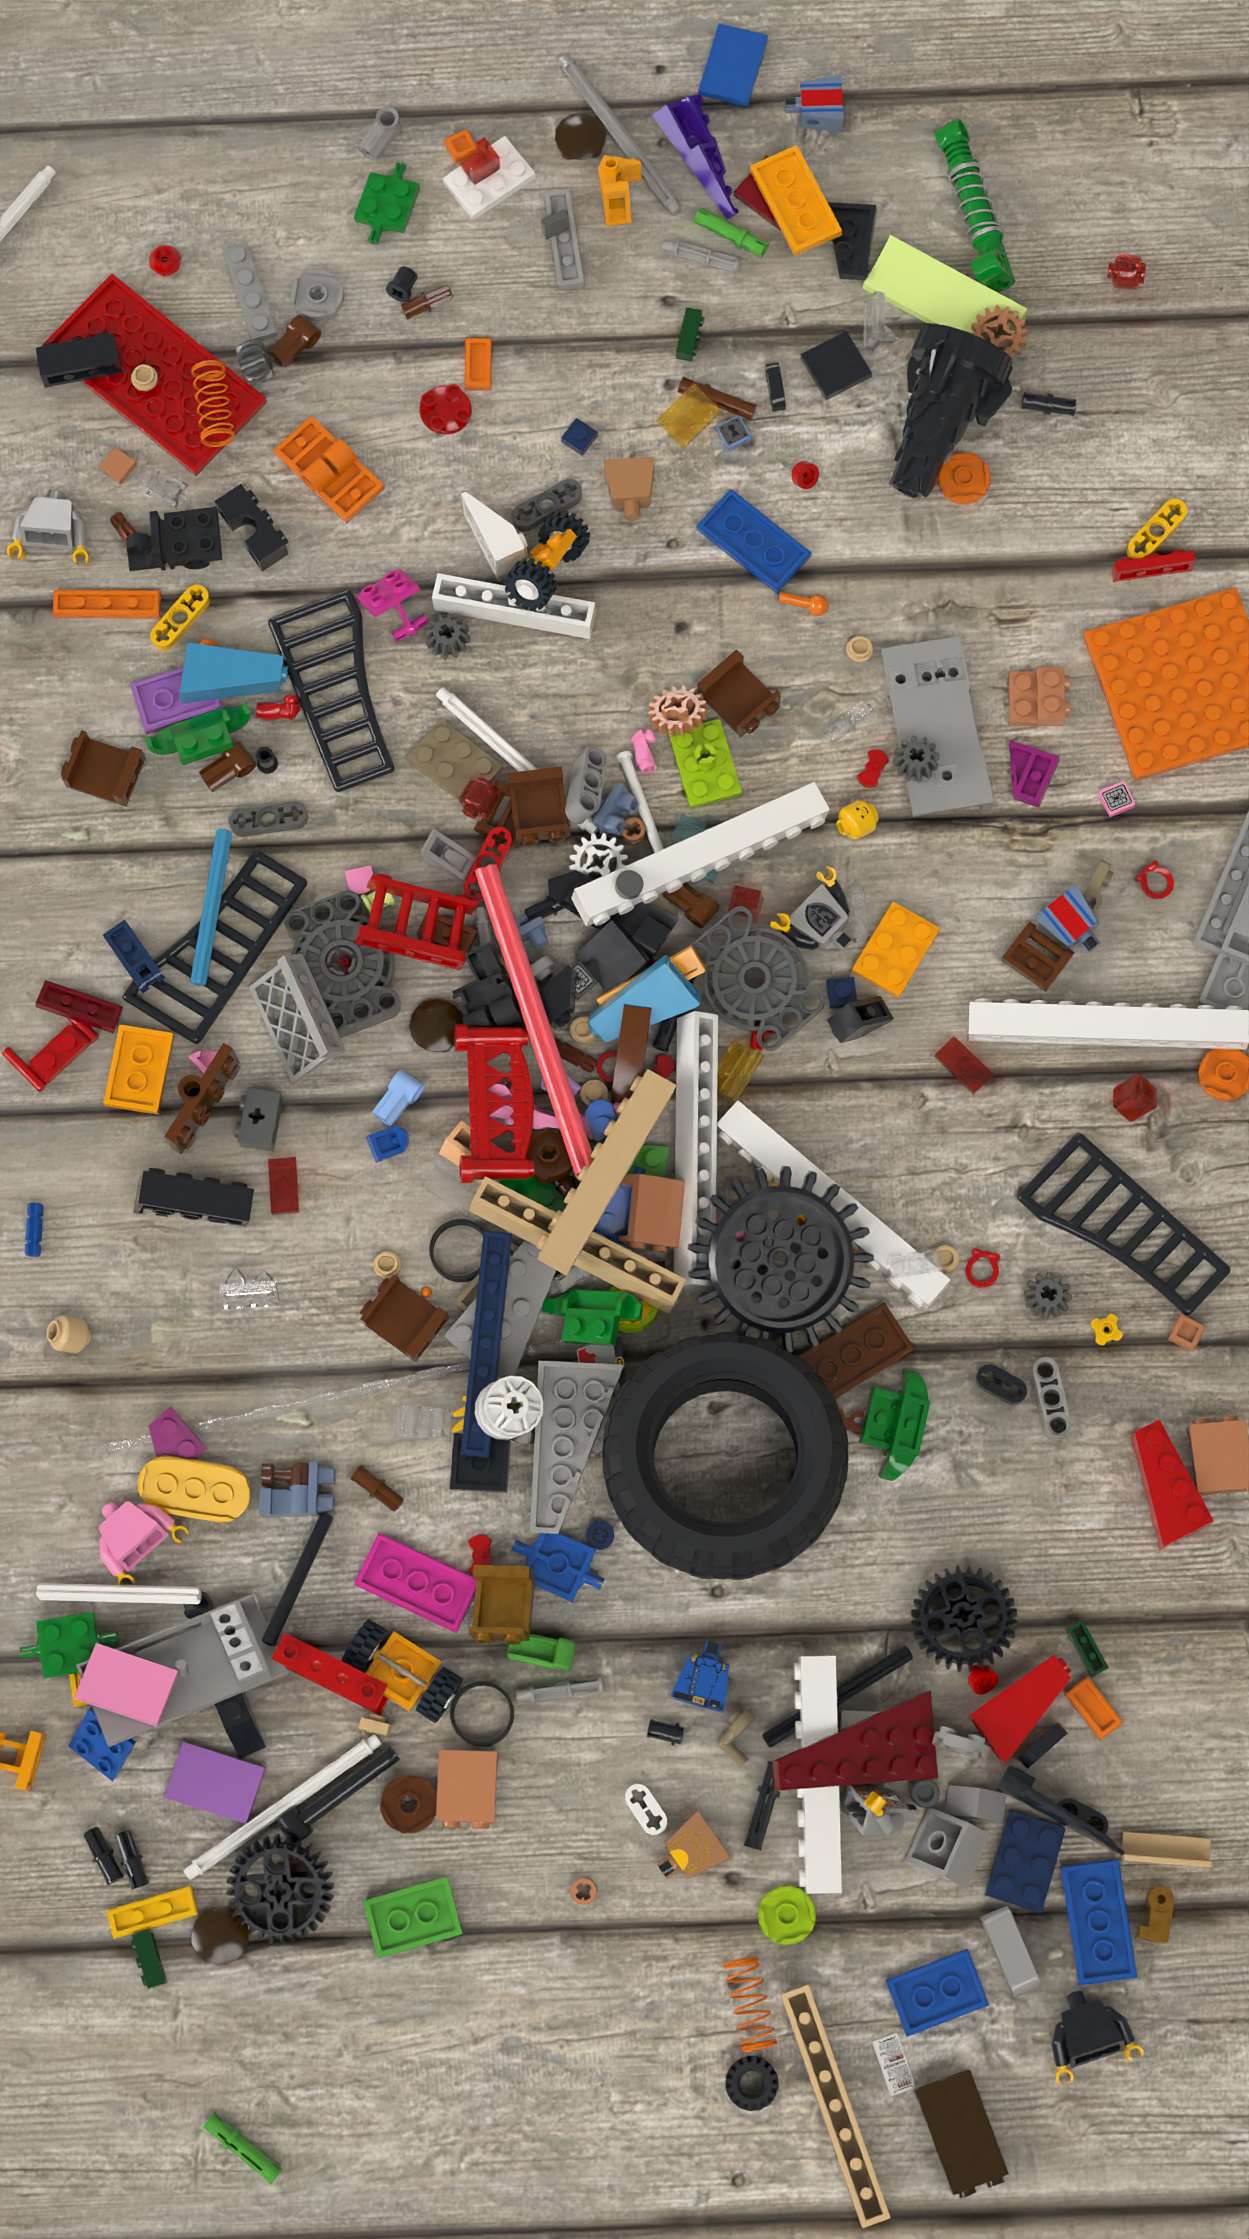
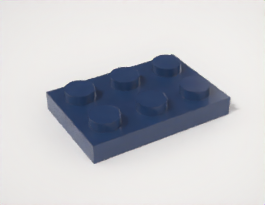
(1025, 1861)

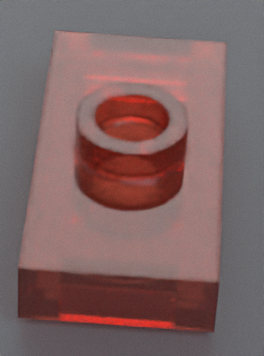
(963, 1065)
(283, 1186)

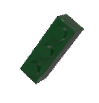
(689, 334)
(1087, 1648)
(149, 1959)

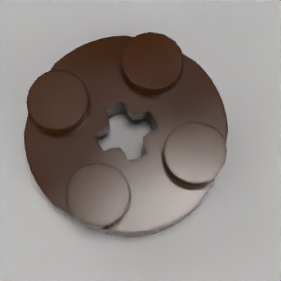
(549, 1170)
(392, 1800)

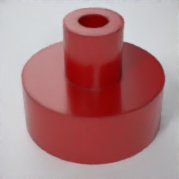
(805, 474)
(982, 1680)

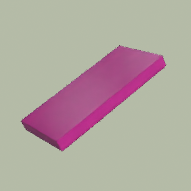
(417, 1583)

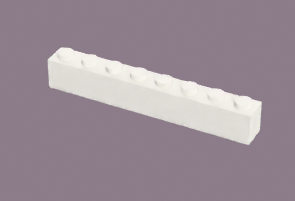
(819, 1805)

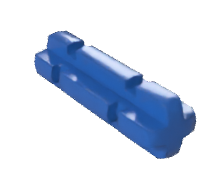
(34, 1229)

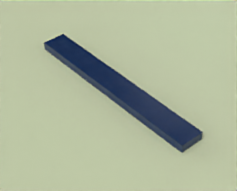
(486, 1335)

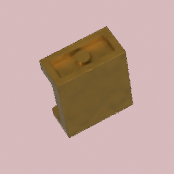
(503, 1604)

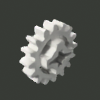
(609, 856)

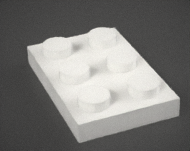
(486, 194)

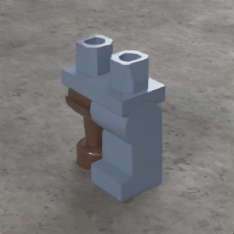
(303, 1494)

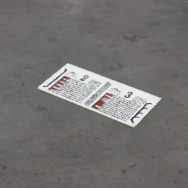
(893, 2064)

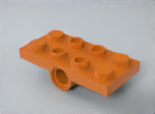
(329, 469)

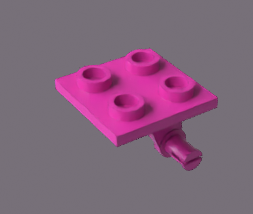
(389, 593)

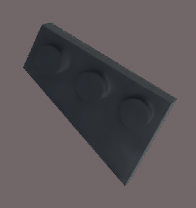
(855, 243)

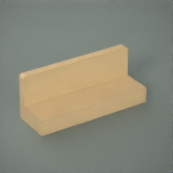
(1166, 1850)

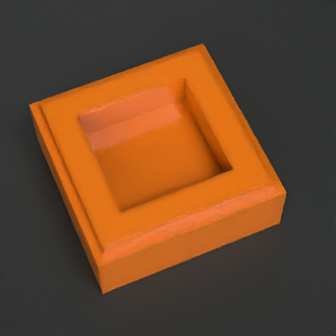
(460, 146)

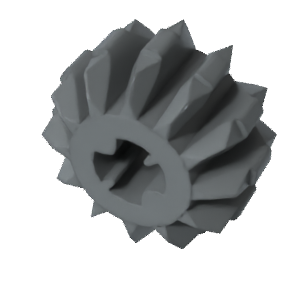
(255, 361)
(451, 627)
(916, 750)
(1050, 1286)

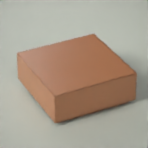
(117, 465)
(1186, 1332)

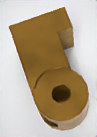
(1159, 1917)

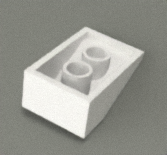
(495, 536)

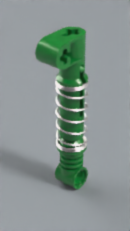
(992, 265)

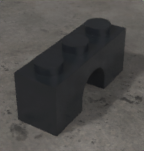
(239, 509)

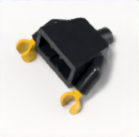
(1089, 2034)

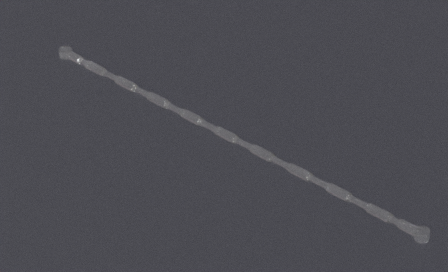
(327, 1398)

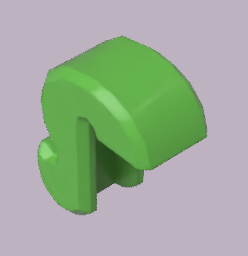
(544, 1652)

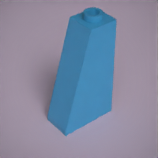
(228, 672)
(658, 987)

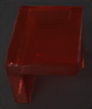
(482, 163)
(747, 898)
(1135, 1097)

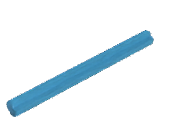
(211, 907)

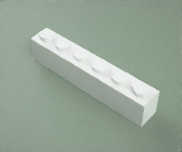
(492, 603)

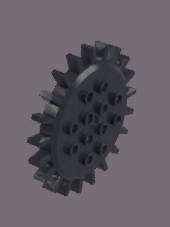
(822, 1229)

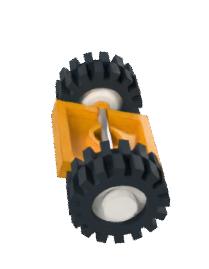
(529, 578)
(404, 1669)

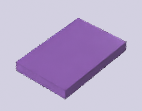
(160, 701)
(215, 1782)

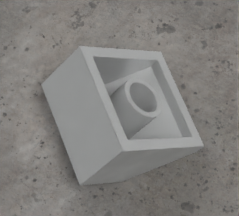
(947, 1847)

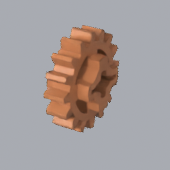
(1009, 337)
(677, 711)

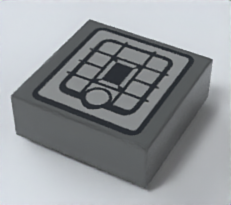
(585, 980)

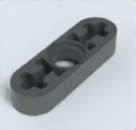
(560, 489)
(250, 829)

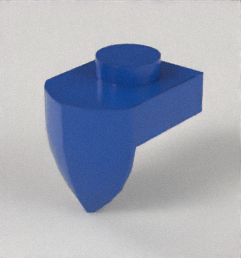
(599, 1116)
(388, 1143)

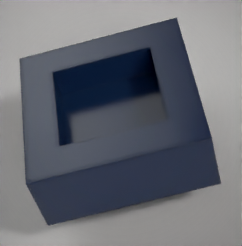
(579, 436)
(841, 992)

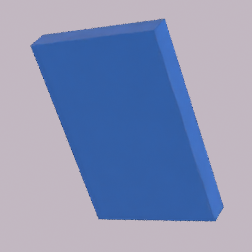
(733, 65)
(937, 1992)

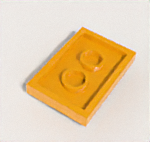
(895, 950)
(138, 1069)

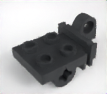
(180, 539)
(488, 999)

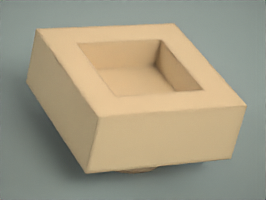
(375, 1724)

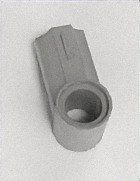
(380, 135)

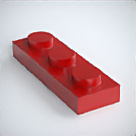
(1153, 565)

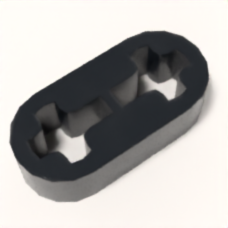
(775, 387)
(997, 1390)
(1042, 1745)

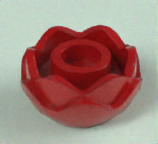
(167, 267)

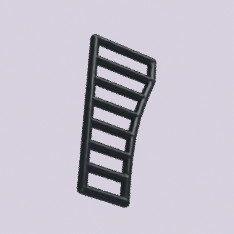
(358, 672)
(239, 970)
(1099, 1239)

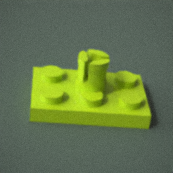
(705, 765)

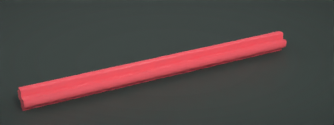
(535, 1017)

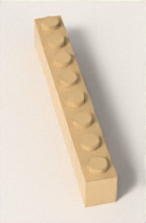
(606, 1172)
(597, 1257)
(835, 2106)

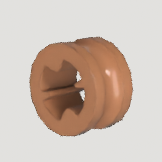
(635, 839)
(575, 1890)

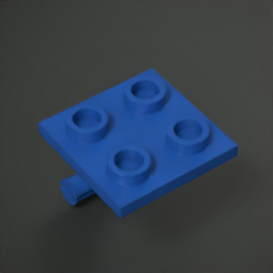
(92, 1746)

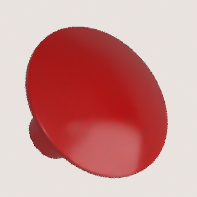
(445, 409)

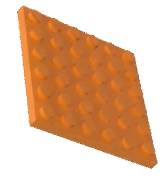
(1177, 682)

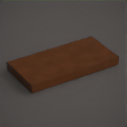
(859, 1351)

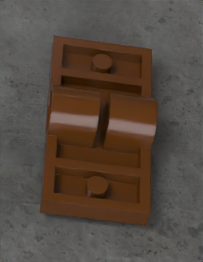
(196, 1108)

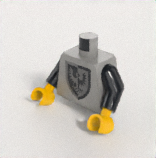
(819, 917)

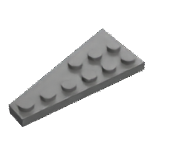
(525, 1296)
(572, 1415)

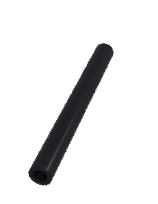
(297, 1579)

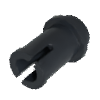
(266, 760)
(665, 1732)

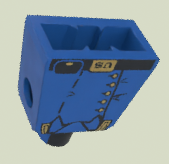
(703, 1680)

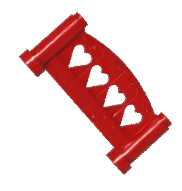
(487, 1159)

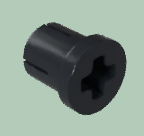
(402, 284)

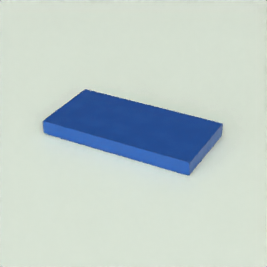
(753, 541)
(1098, 1922)

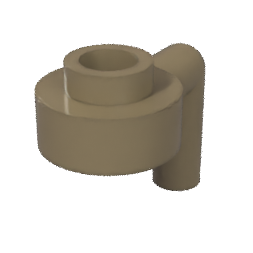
(739, 1722)

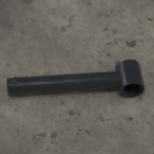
(299, 1823)

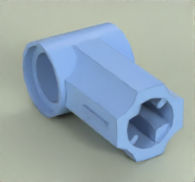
(402, 1091)

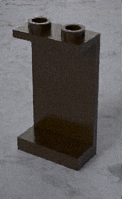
(962, 2133)

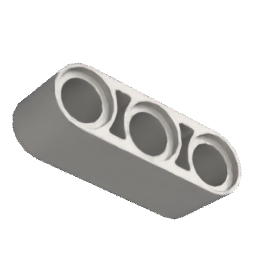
(586, 785)
(1050, 1385)
(1010, 1951)

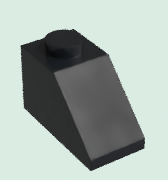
(559, 997)
(859, 1019)
(240, 1725)

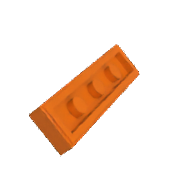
(107, 604)

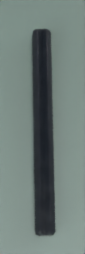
(845, 1691)

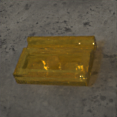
(688, 416)
(736, 1070)

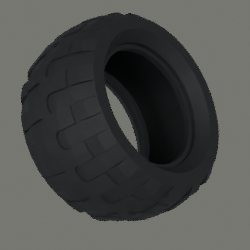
(745, 1367)

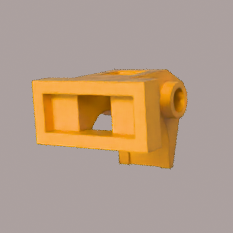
(613, 182)
(26, 1759)

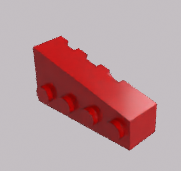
(1170, 1492)

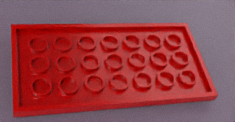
(170, 408)

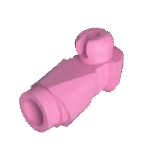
(643, 753)

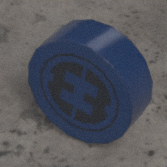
(600, 1535)

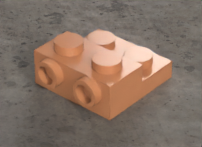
(1038, 697)

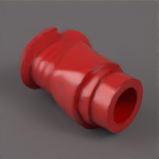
(273, 711)

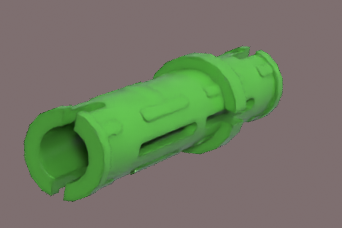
(740, 237)
(242, 2148)

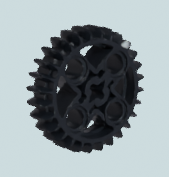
(972, 1609)
(274, 1900)

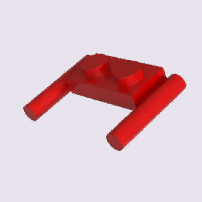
(54, 1055)

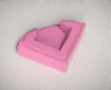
(202, 1059)

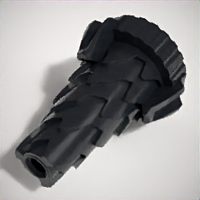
(948, 385)

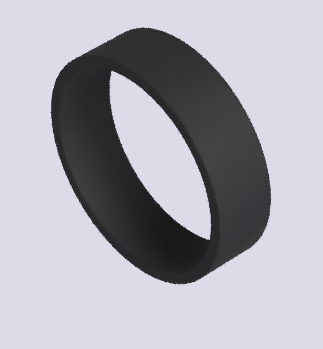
(456, 1222)
(461, 1692)

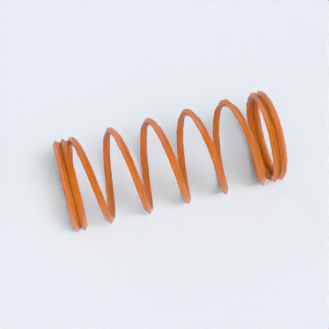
(217, 373)
(748, 1962)

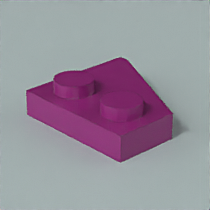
(1031, 772)
(174, 1437)

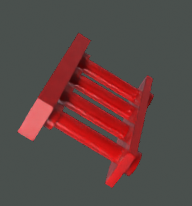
(398, 940)
(331, 1674)

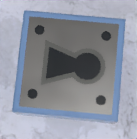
(733, 433)

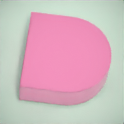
(358, 879)

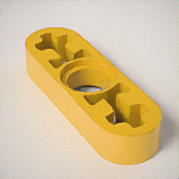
(1158, 519)
(162, 627)

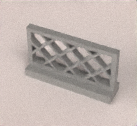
(309, 1007)

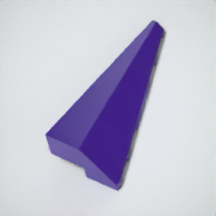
(689, 133)

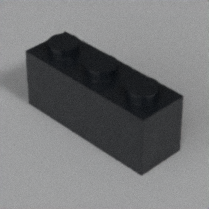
(79, 359)

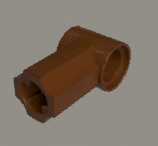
(299, 336)
(232, 764)
(696, 906)

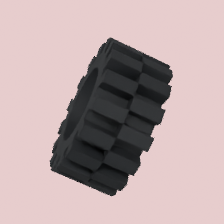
(769, 2089)

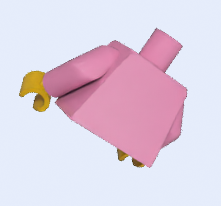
(132, 1534)

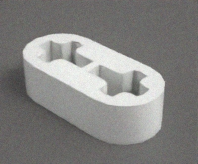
(652, 1805)

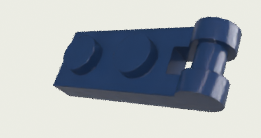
(133, 955)

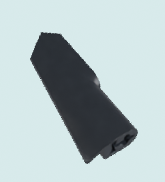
(644, 923)
(1019, 1786)

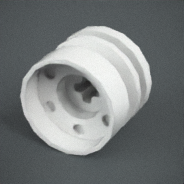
(505, 1423)

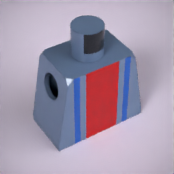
(819, 104)
(1071, 920)

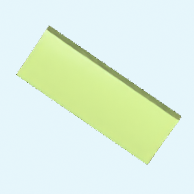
(933, 289)

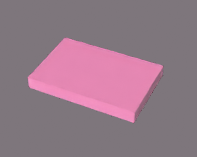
(126, 1684)

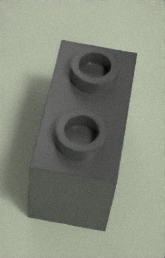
(264, 1134)

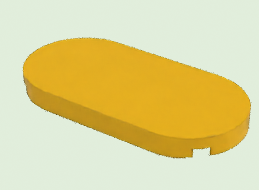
(194, 1488)

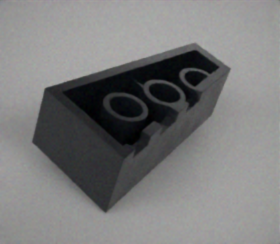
(193, 1197)

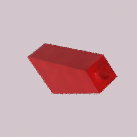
(1017, 1709)

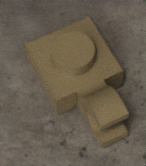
(1101, 877)

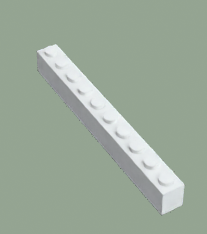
(705, 852)
(1109, 1024)
(696, 1136)
(770, 1151)

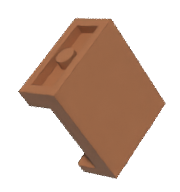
(654, 1212)
(1220, 1455)
(466, 1788)

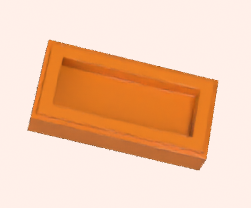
(478, 363)
(1093, 1708)

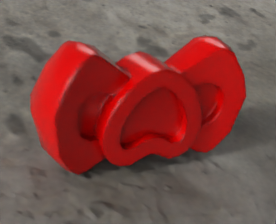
(873, 768)
(664, 1066)
(481, 1550)

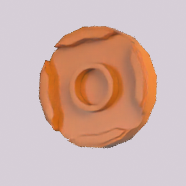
(964, 478)
(1224, 1074)

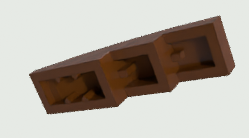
(630, 1050)

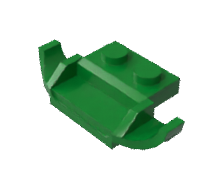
(200, 735)
(593, 1315)
(897, 1423)

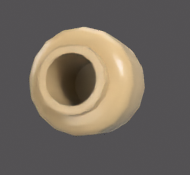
(68, 1334)

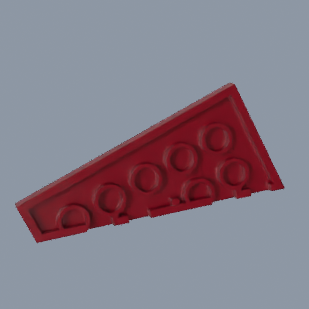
(874, 1750)

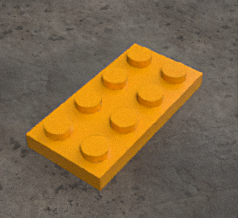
(795, 200)

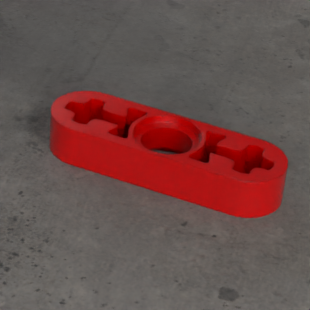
(504, 849)

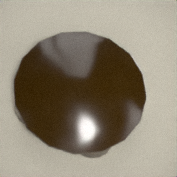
(580, 137)
(434, 1025)
(218, 1936)

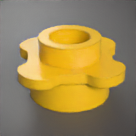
(1103, 1337)

